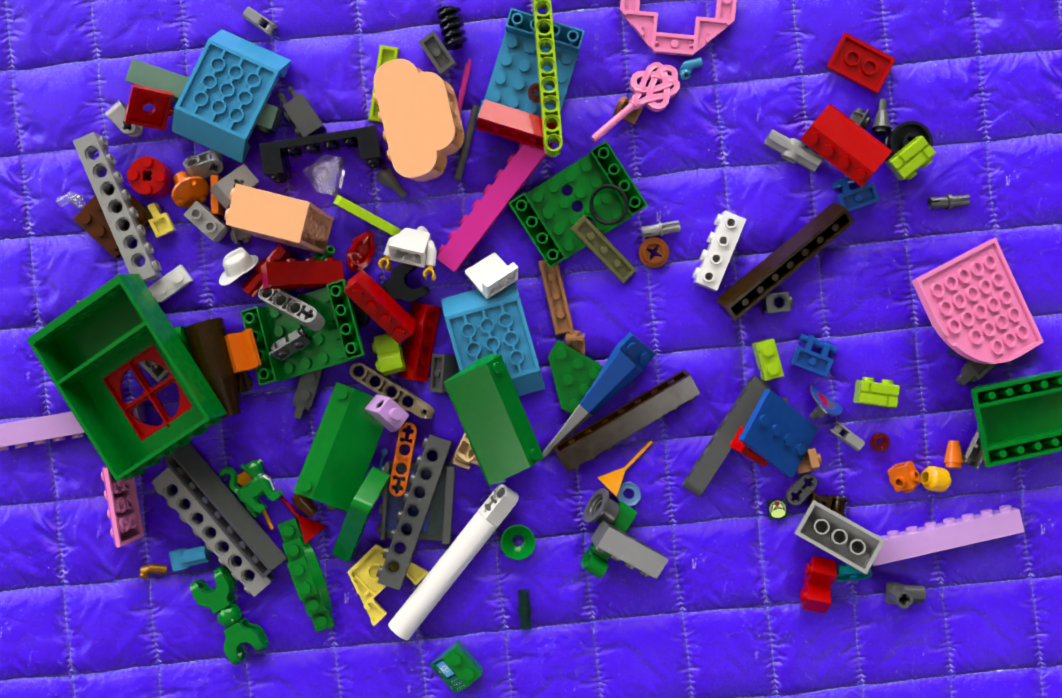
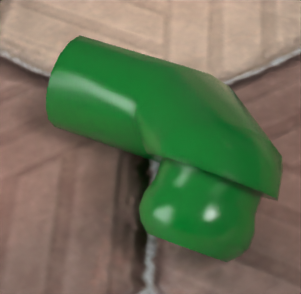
(329, 252)

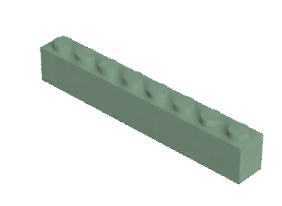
(158, 78)

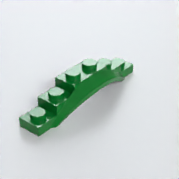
(307, 575)

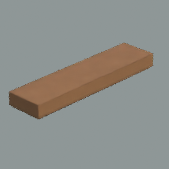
(556, 298)

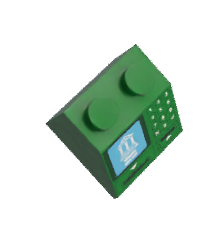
(457, 667)

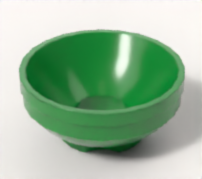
(517, 552)

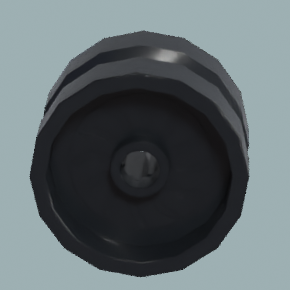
(903, 134)

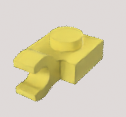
(160, 223)

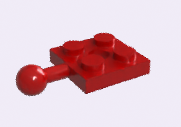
(143, 95)

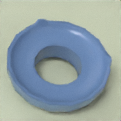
(629, 501)

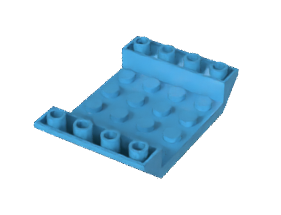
(517, 63)
(227, 94)
(494, 327)

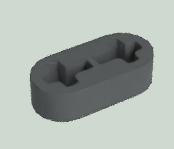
(805, 491)

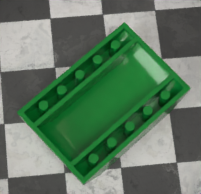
(1019, 417)

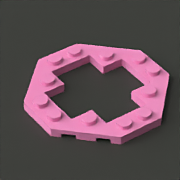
(678, 44)

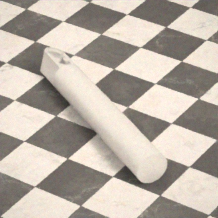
(453, 561)

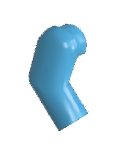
(687, 67)

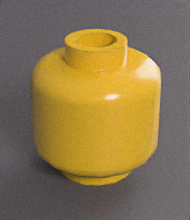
(935, 479)

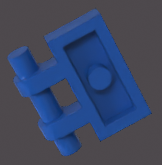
(855, 198)
(810, 360)

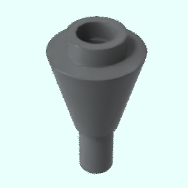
(881, 123)
(388, 179)

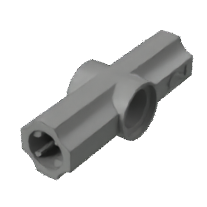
(793, 150)

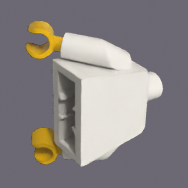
(411, 248)

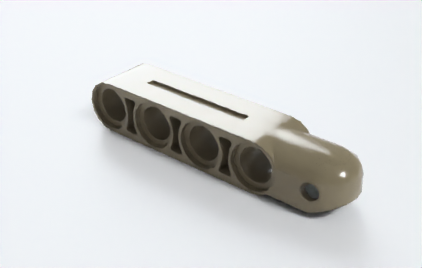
(418, 404)

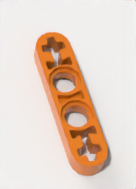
(406, 459)

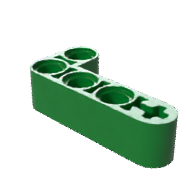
(595, 561)

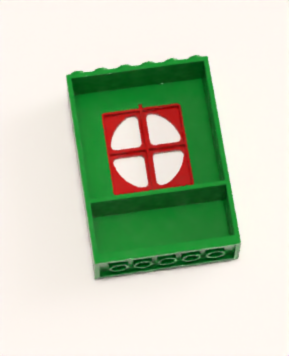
(88, 357)

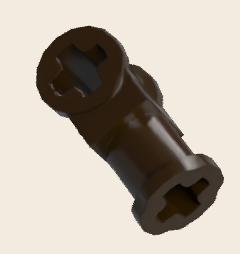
(833, 502)

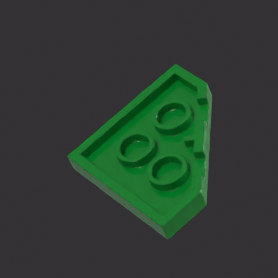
(572, 374)

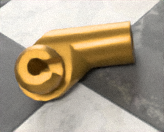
(145, 570)

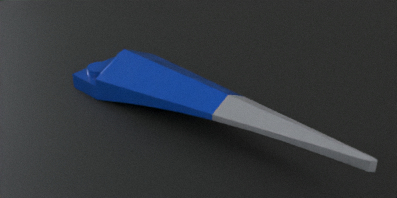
(620, 369)

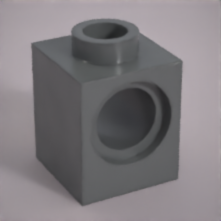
(768, 303)

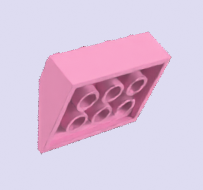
(122, 509)

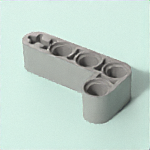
(292, 308)

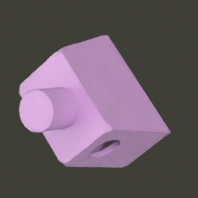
(388, 414)

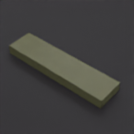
(603, 249)

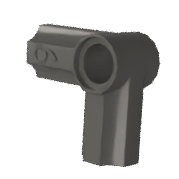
(904, 595)

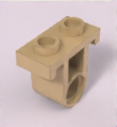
(464, 454)

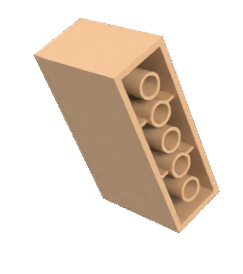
(279, 218)

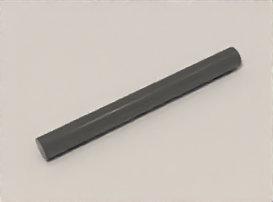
(466, 144)

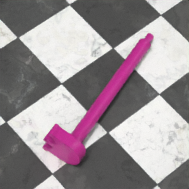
(463, 86)

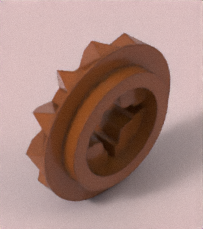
(662, 250)

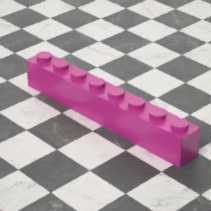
(490, 207)

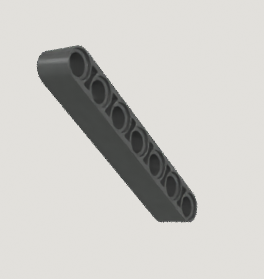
(718, 446)

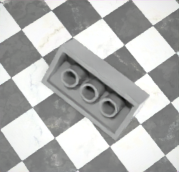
(839, 537)

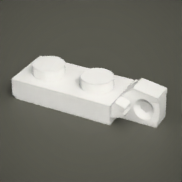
(170, 284)

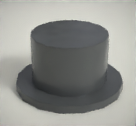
(600, 508)

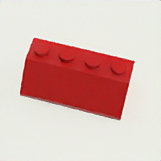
(846, 145)

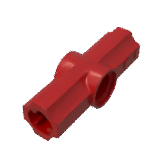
(254, 282)

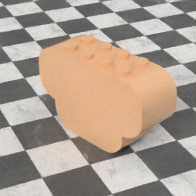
(417, 119)

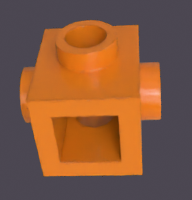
(904, 476)

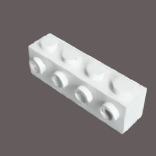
(719, 251)

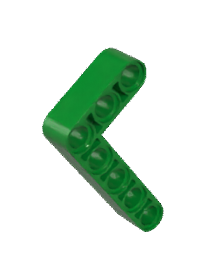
(359, 513)

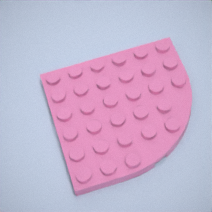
(979, 306)

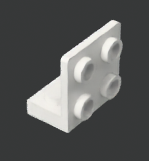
(492, 275)

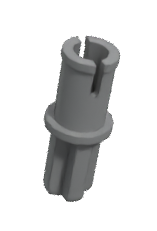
(661, 228)

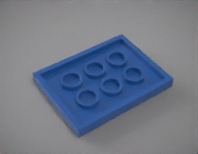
(778, 433)

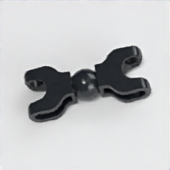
(397, 288)

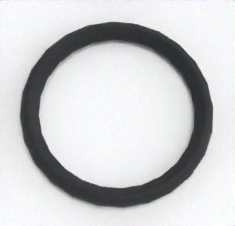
(625, 201)

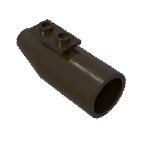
(213, 359)

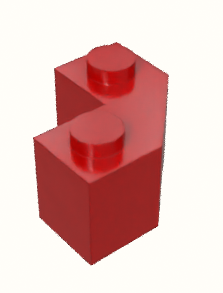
(819, 577)

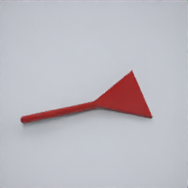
(308, 527)

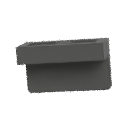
(437, 53)
(442, 368)

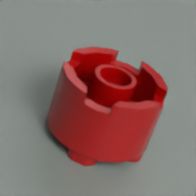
(147, 167)

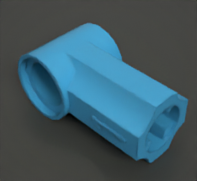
(184, 558)

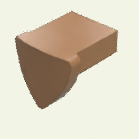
(632, 117)

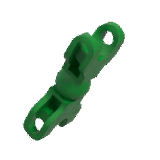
(229, 615)

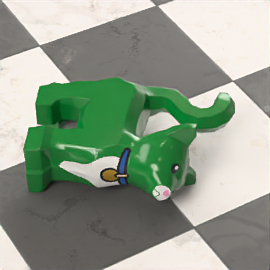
(259, 485)

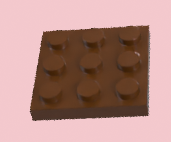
(95, 224)

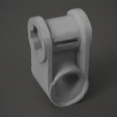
(117, 115)
(202, 165)

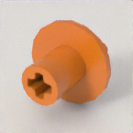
(188, 189)

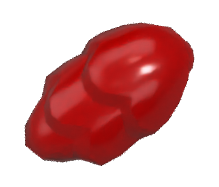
(360, 252)

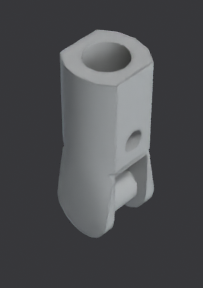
(258, 20)
(849, 437)

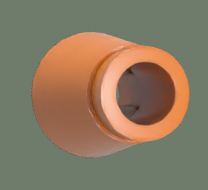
(953, 456)

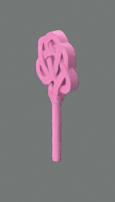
(652, 93)

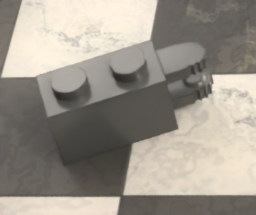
(302, 114)

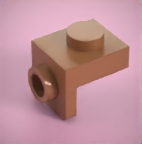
(576, 340)
(810, 462)

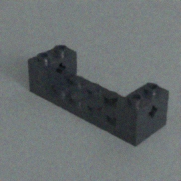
(276, 154)

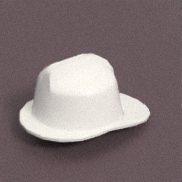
(236, 264)

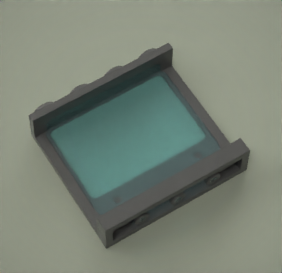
(440, 514)

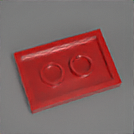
(860, 63)

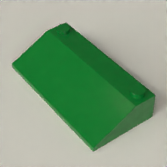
(493, 418)
(340, 449)

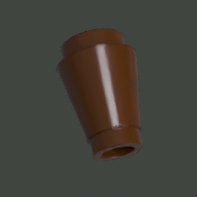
(304, 504)

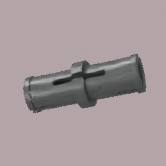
(948, 201)

